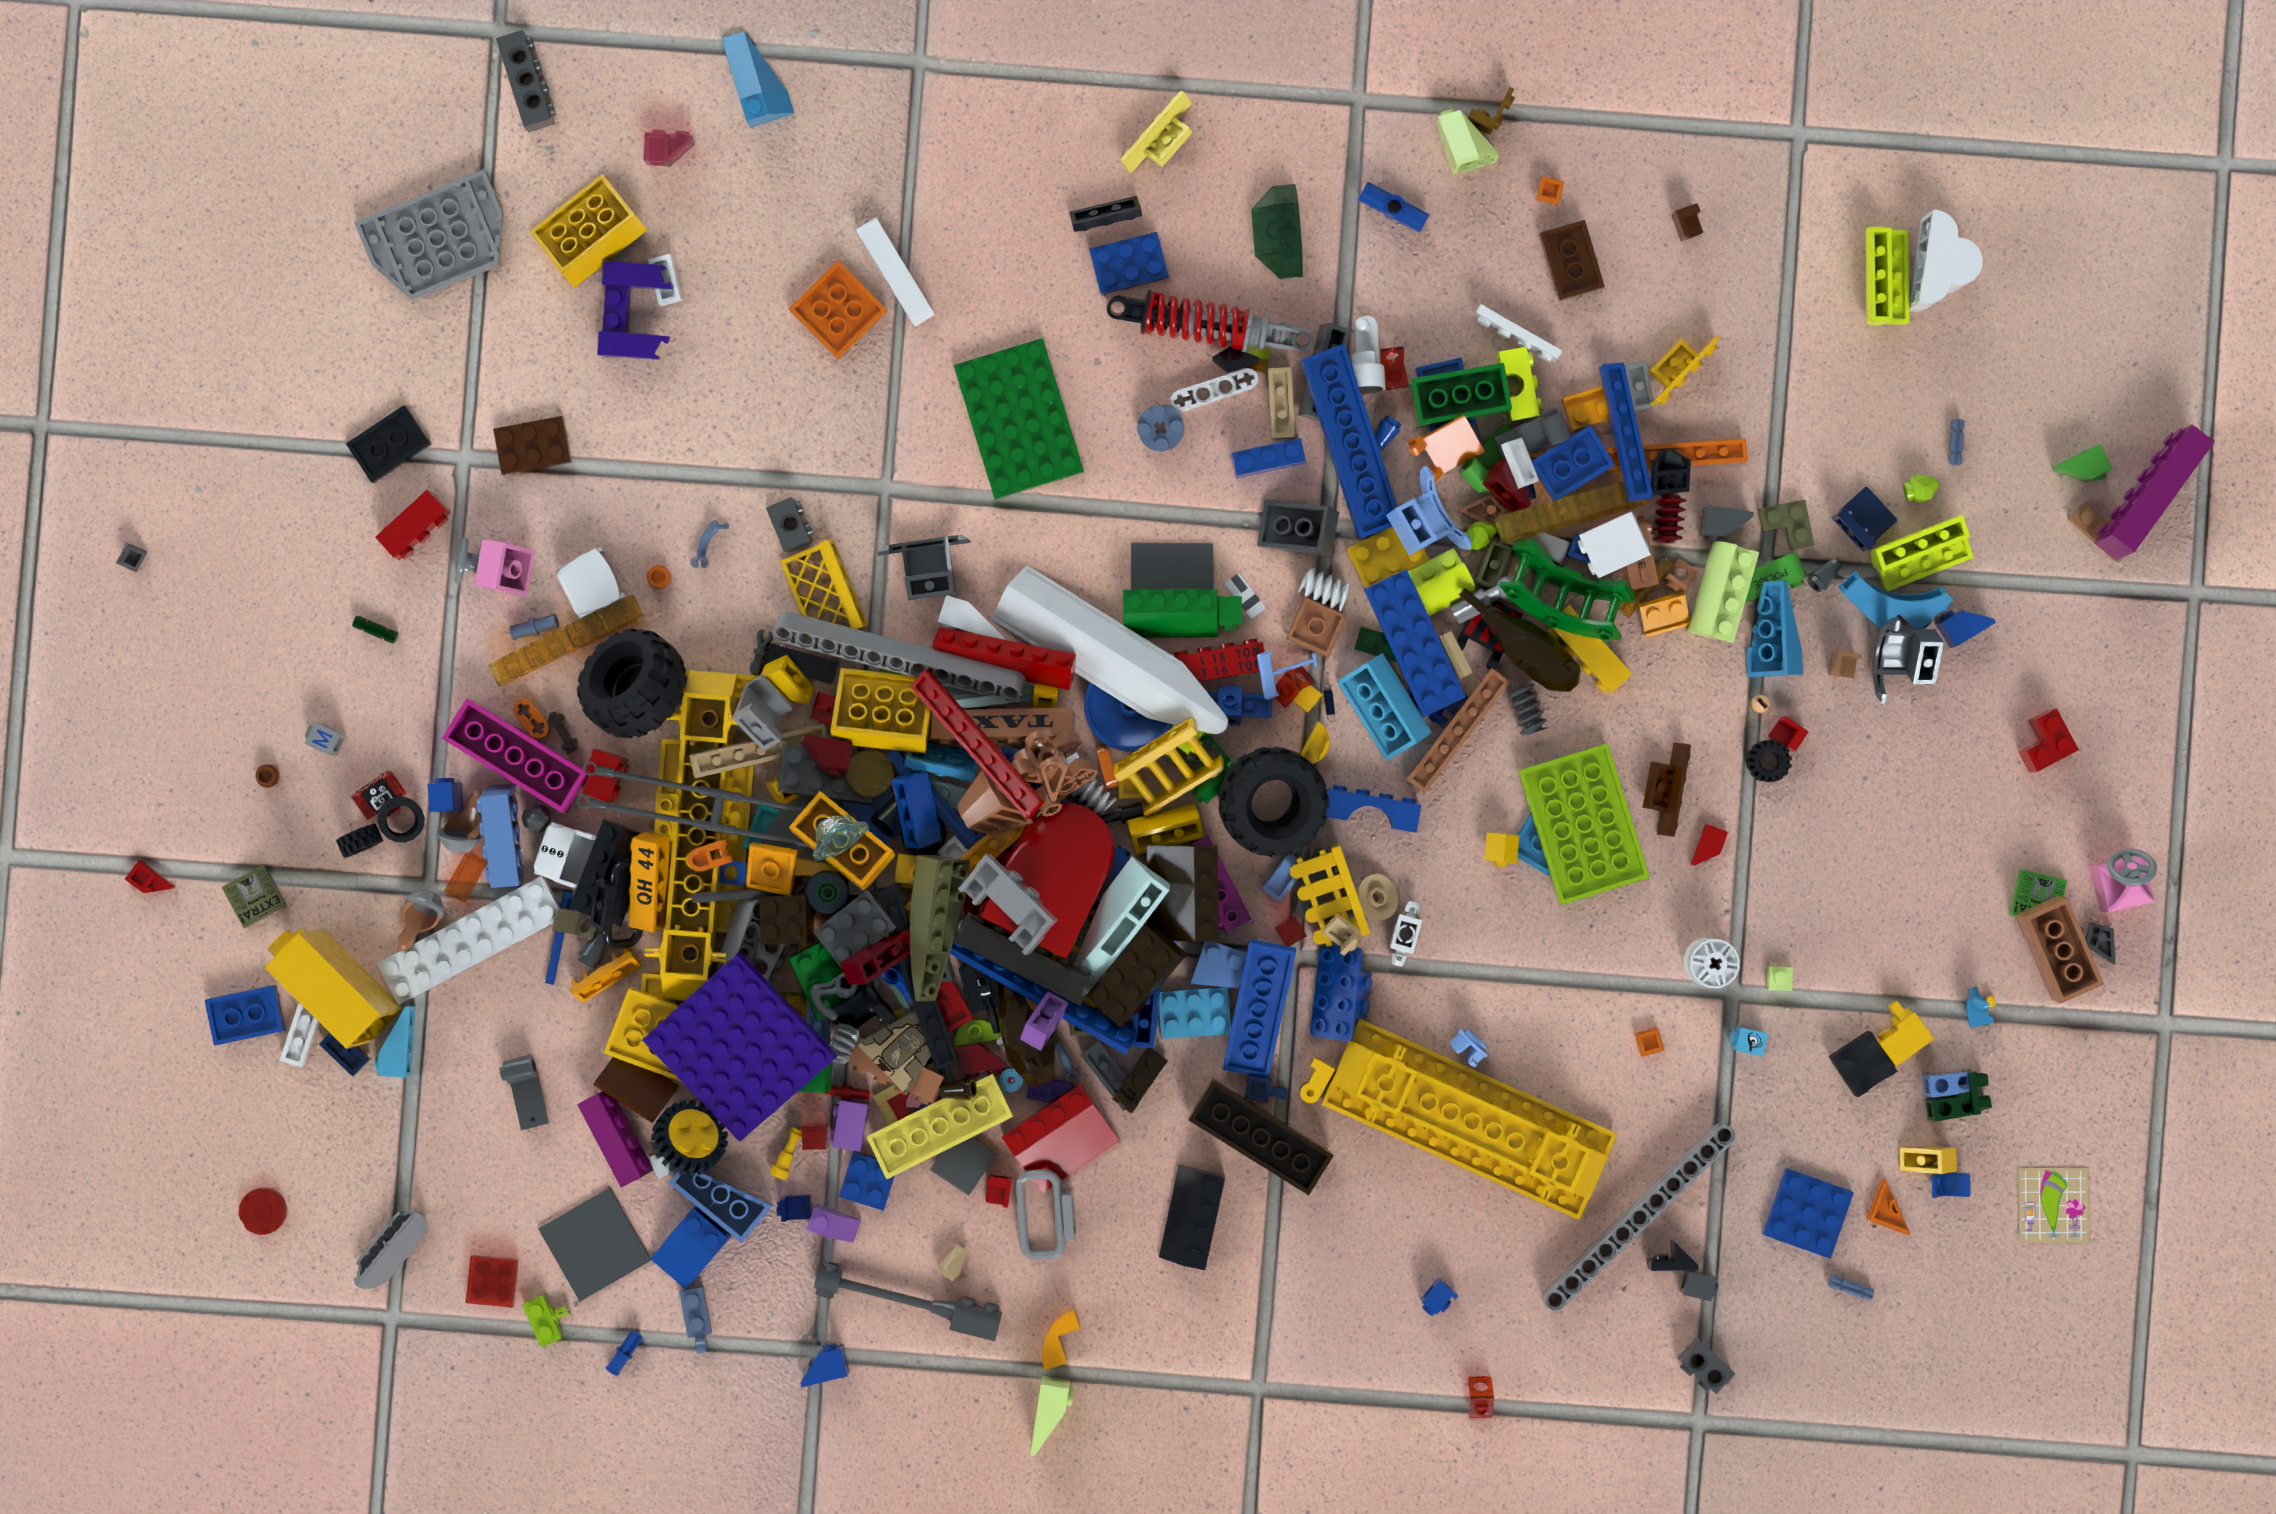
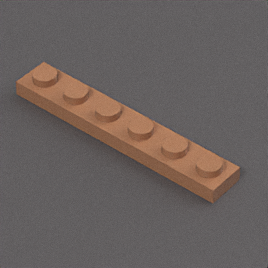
(1457, 730)

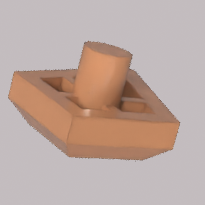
(1484, 510)

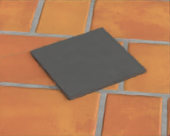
(1171, 566)
(594, 1244)

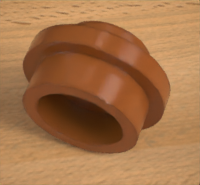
(267, 775)

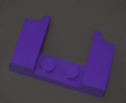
(614, 338)

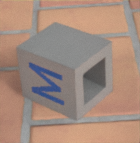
(324, 738)

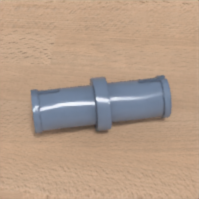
(534, 627)

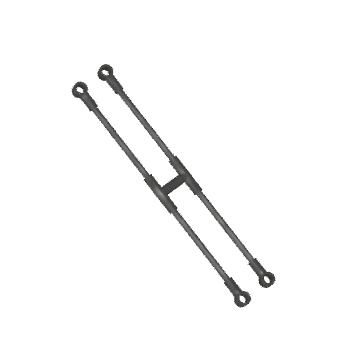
(712, 825)

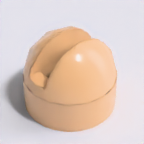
(1757, 707)

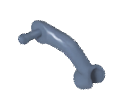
(710, 531)
(1062, 1054)

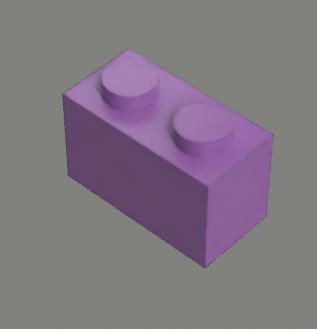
(850, 1124)

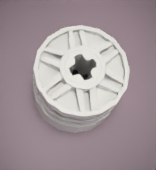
(1697, 962)

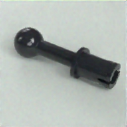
(1124, 813)

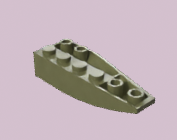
(934, 919)

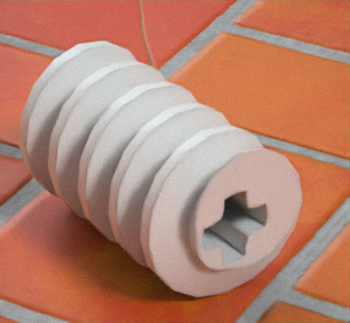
(1324, 588)
(1094, 797)

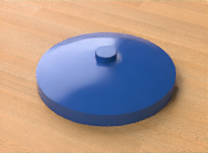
(1118, 723)

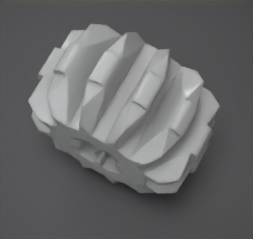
(844, 1042)

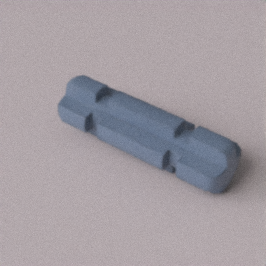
(1956, 442)
(1850, 1287)

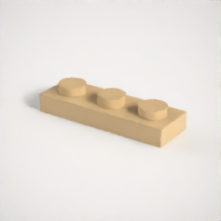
(1281, 403)

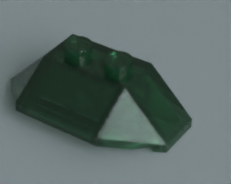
(1278, 232)

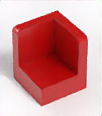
(1788, 733)
(998, 1190)

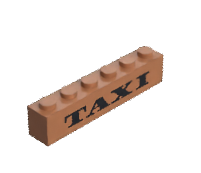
(1009, 725)

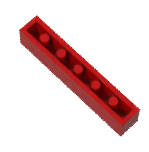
(1036, 663)

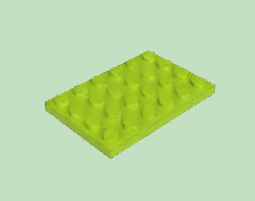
(1583, 824)

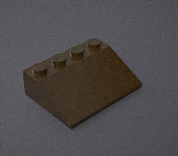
(1192, 902)

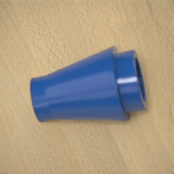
(1386, 431)

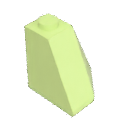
(1463, 142)

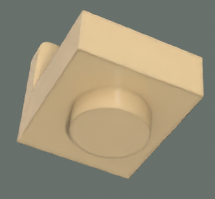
(1342, 933)

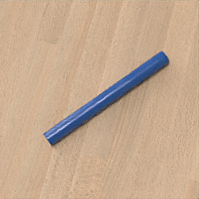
(557, 944)

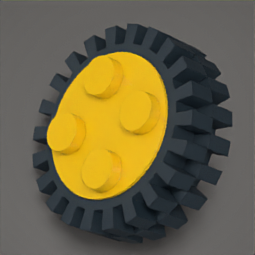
(689, 1138)

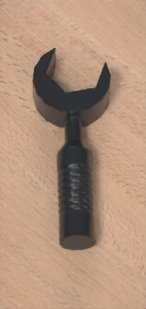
(991, 1010)

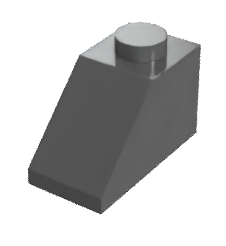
(1721, 522)

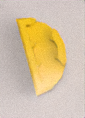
(1317, 744)

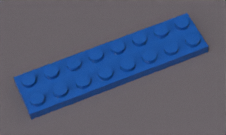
(1350, 439)

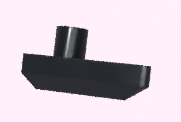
(1234, 359)

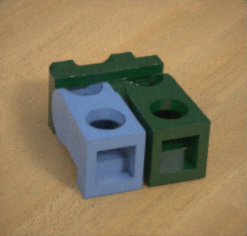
(1963, 1091)

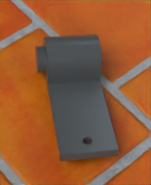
(1544, 430)
(526, 1090)

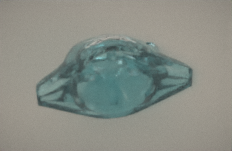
(837, 835)

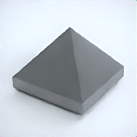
(131, 557)

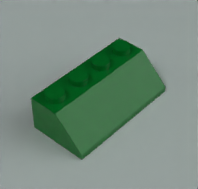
(1171, 613)

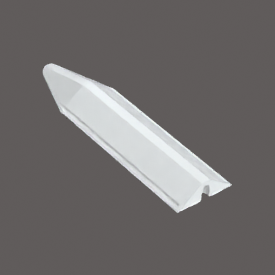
(1106, 652)

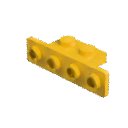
(1675, 364)

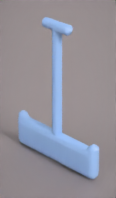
(1267, 673)

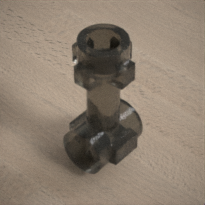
(557, 720)

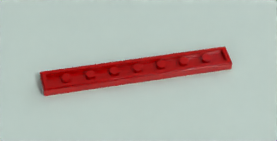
(977, 744)

